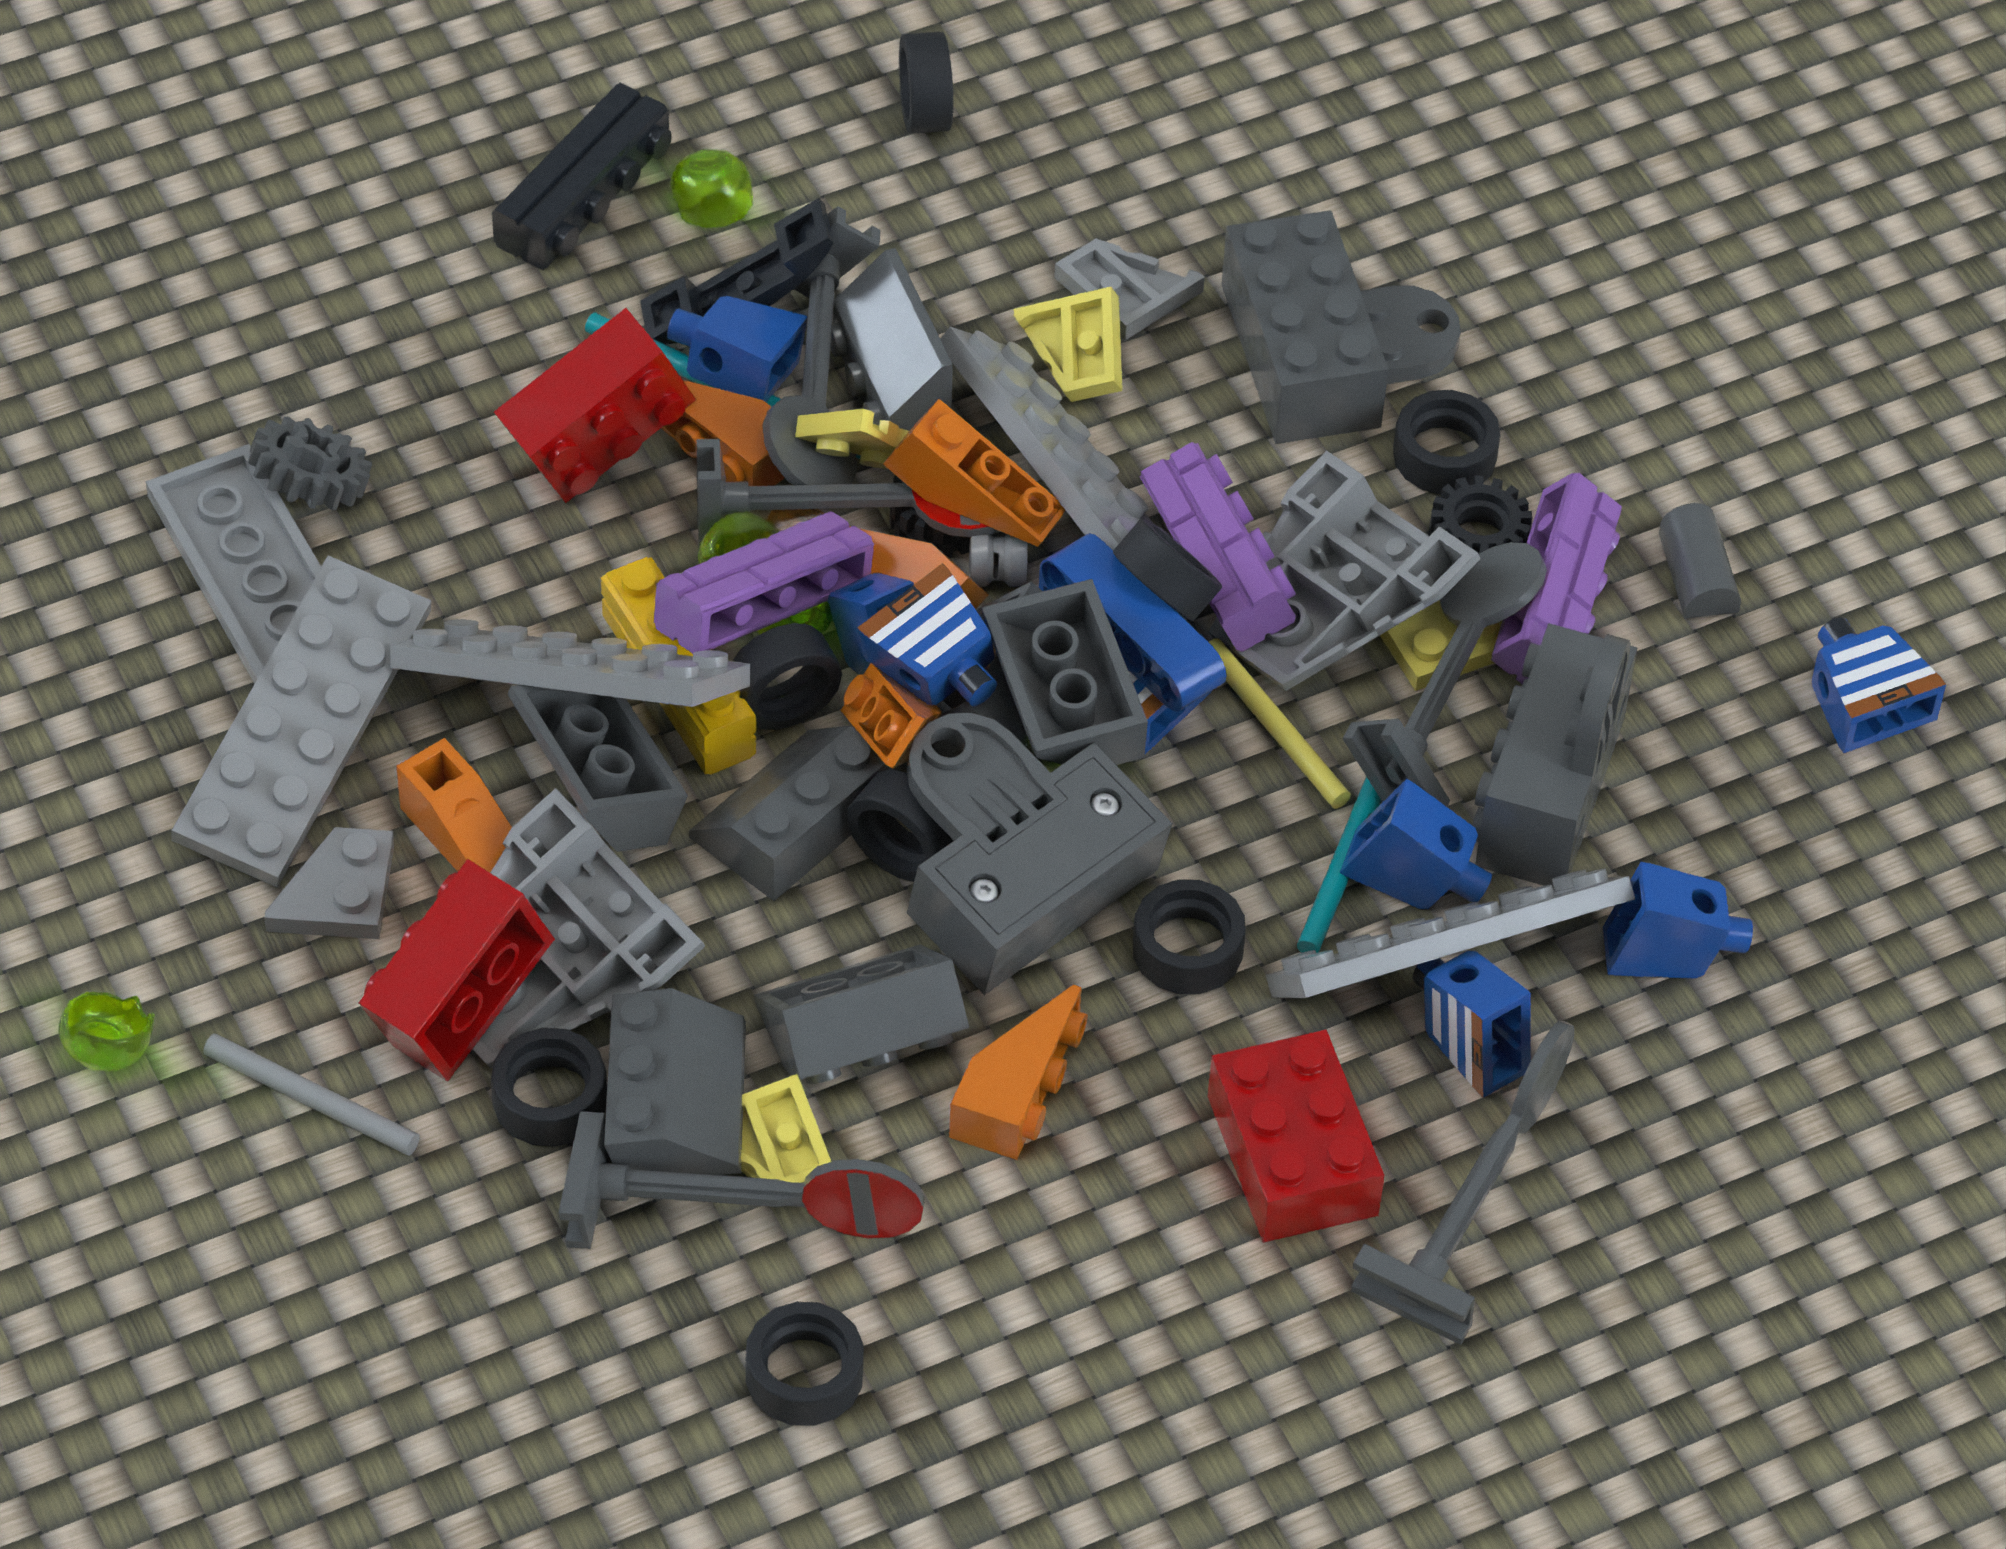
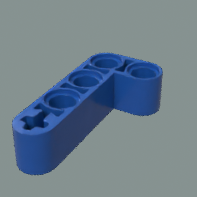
(1151, 635)

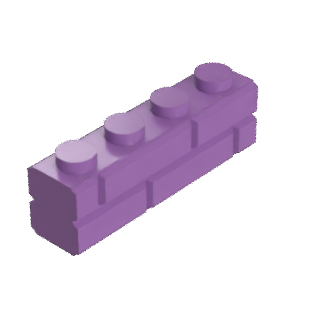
(1213, 530)
(1574, 536)
(761, 582)

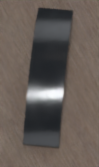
(759, 278)

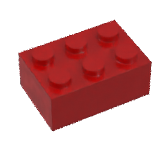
(596, 405)
(456, 969)
(1295, 1136)

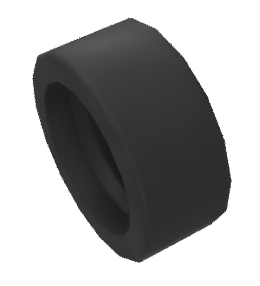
(926, 82)
(1452, 411)
(1167, 569)
(801, 694)
(883, 837)
(1188, 900)
(539, 1049)
(803, 1404)

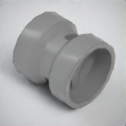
(1011, 560)

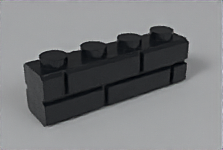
(582, 176)

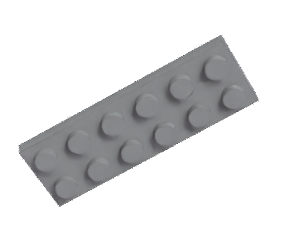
(1047, 435)
(238, 549)
(570, 665)
(300, 722)
(1465, 928)

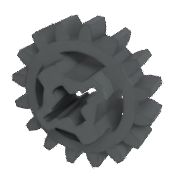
(309, 463)

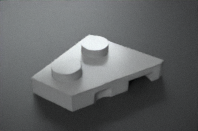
(1142, 287)
(338, 887)

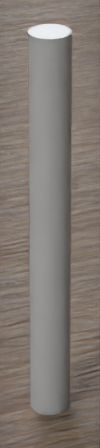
(311, 1094)

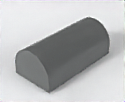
(1698, 562)

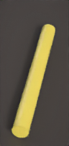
(1282, 729)

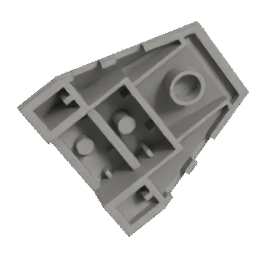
(1351, 571)
(603, 920)

